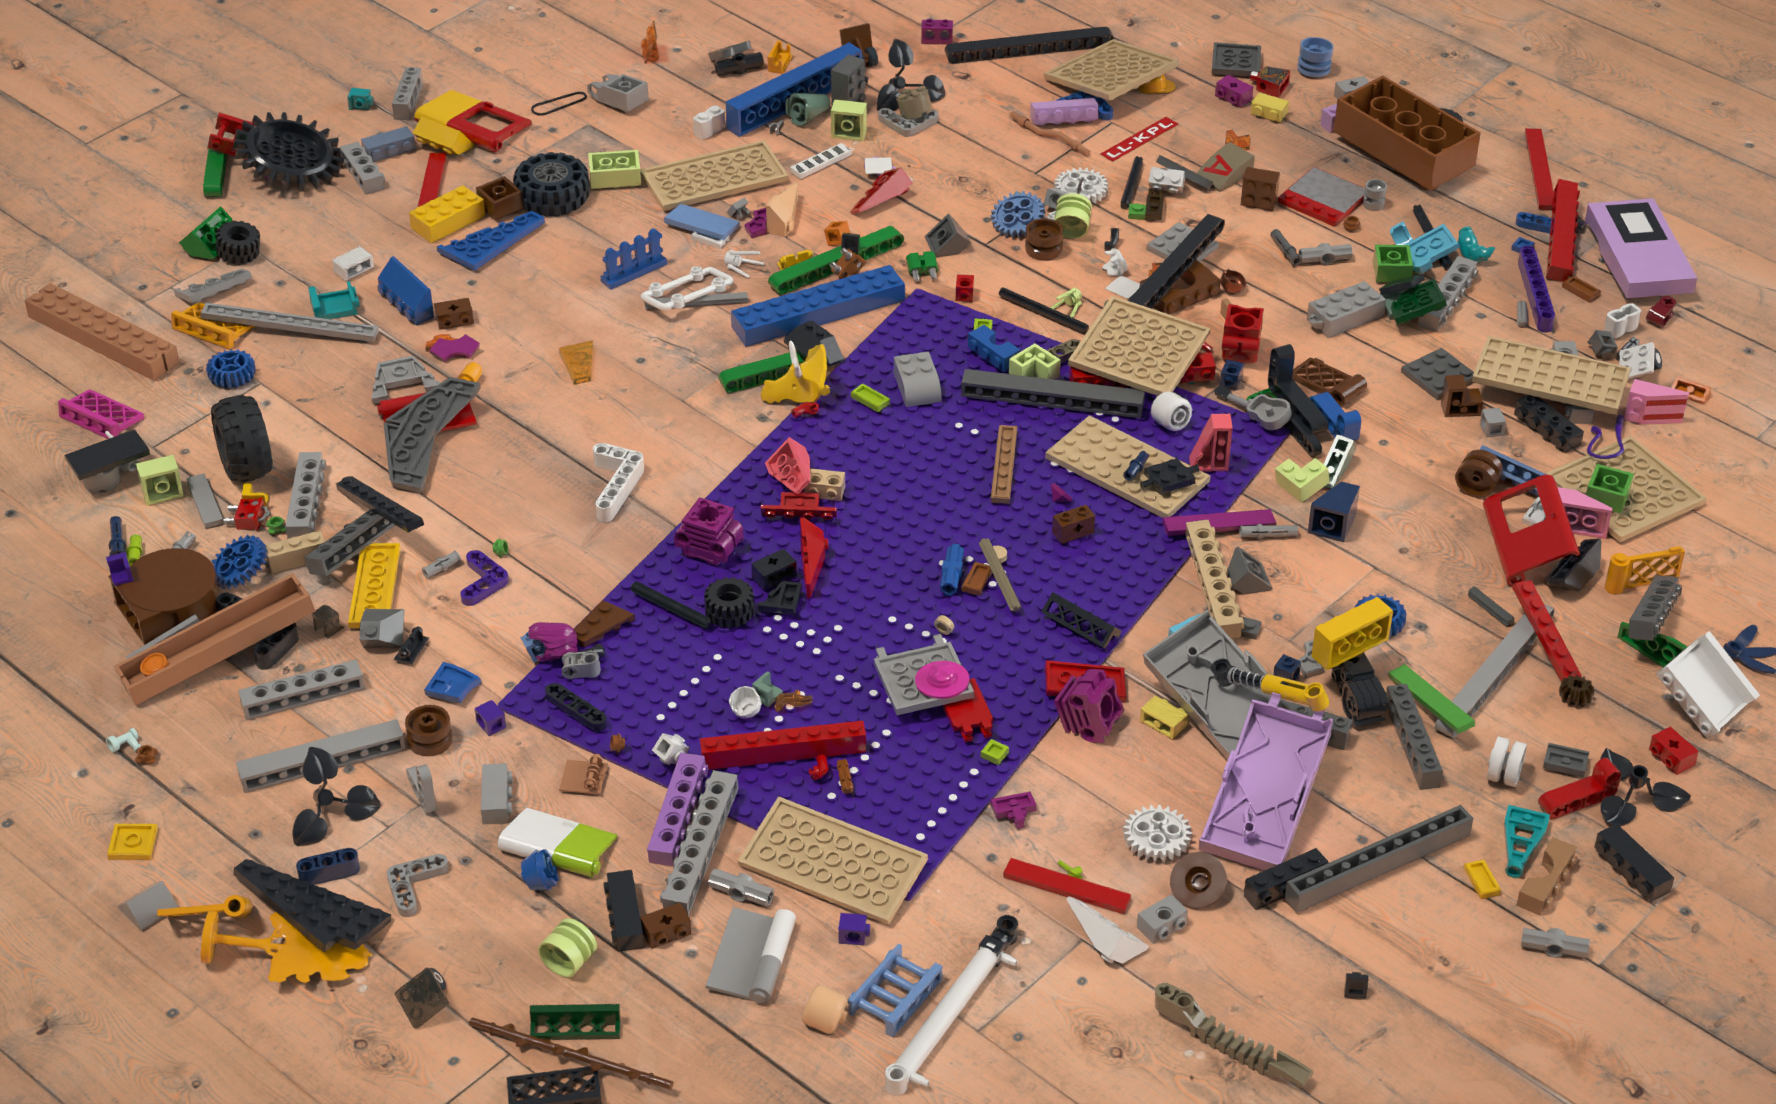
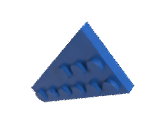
(488, 243)

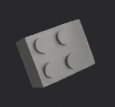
(917, 379)

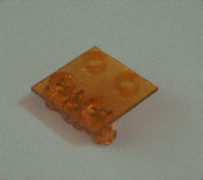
(649, 44)

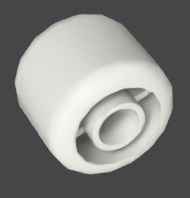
(1171, 411)

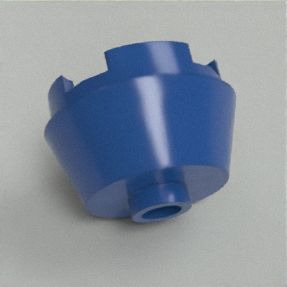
(539, 871)

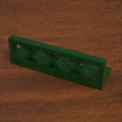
(575, 1017)

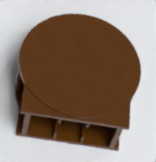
(167, 591)

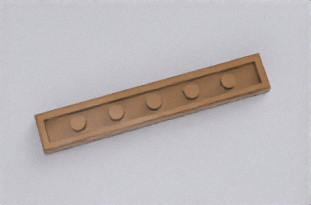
(1004, 464)

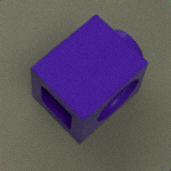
(490, 717)
(853, 929)

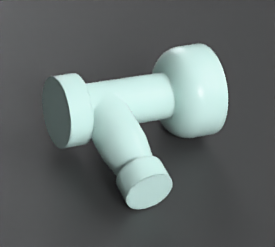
(131, 737)

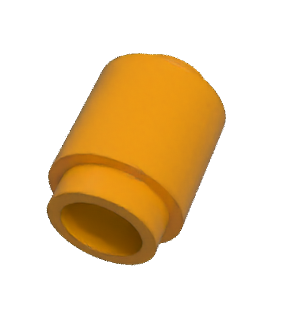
(471, 372)

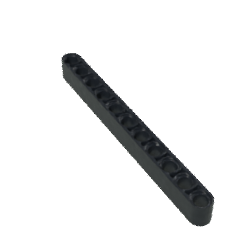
(1027, 45)
(1178, 261)

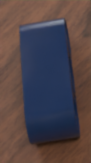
(328, 866)

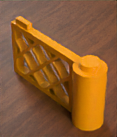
(1622, 569)
(233, 906)

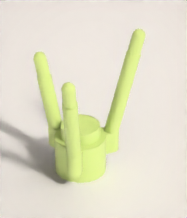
(1070, 298)

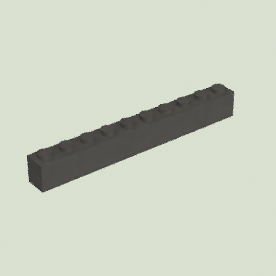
(1052, 393)
(1378, 858)

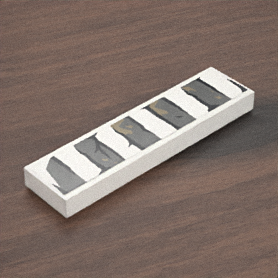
(820, 161)

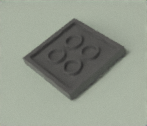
(1235, 59)
(1431, 369)

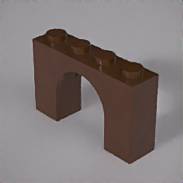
(1203, 286)

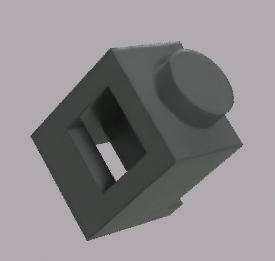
(1603, 343)

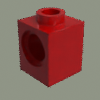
(964, 288)

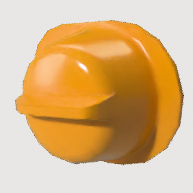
(1157, 85)

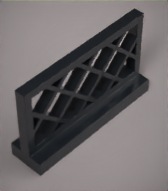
(552, 1078)

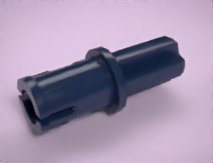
(1135, 466)

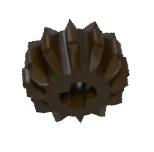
(1576, 690)

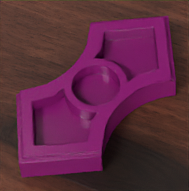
(758, 224)
(446, 349)

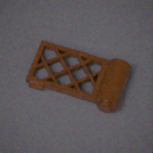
(1341, 392)

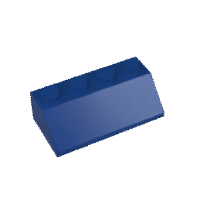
(406, 292)

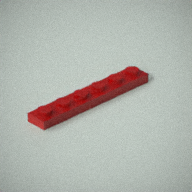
(1545, 629)

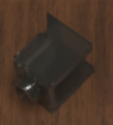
(326, 618)

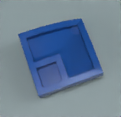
(451, 683)

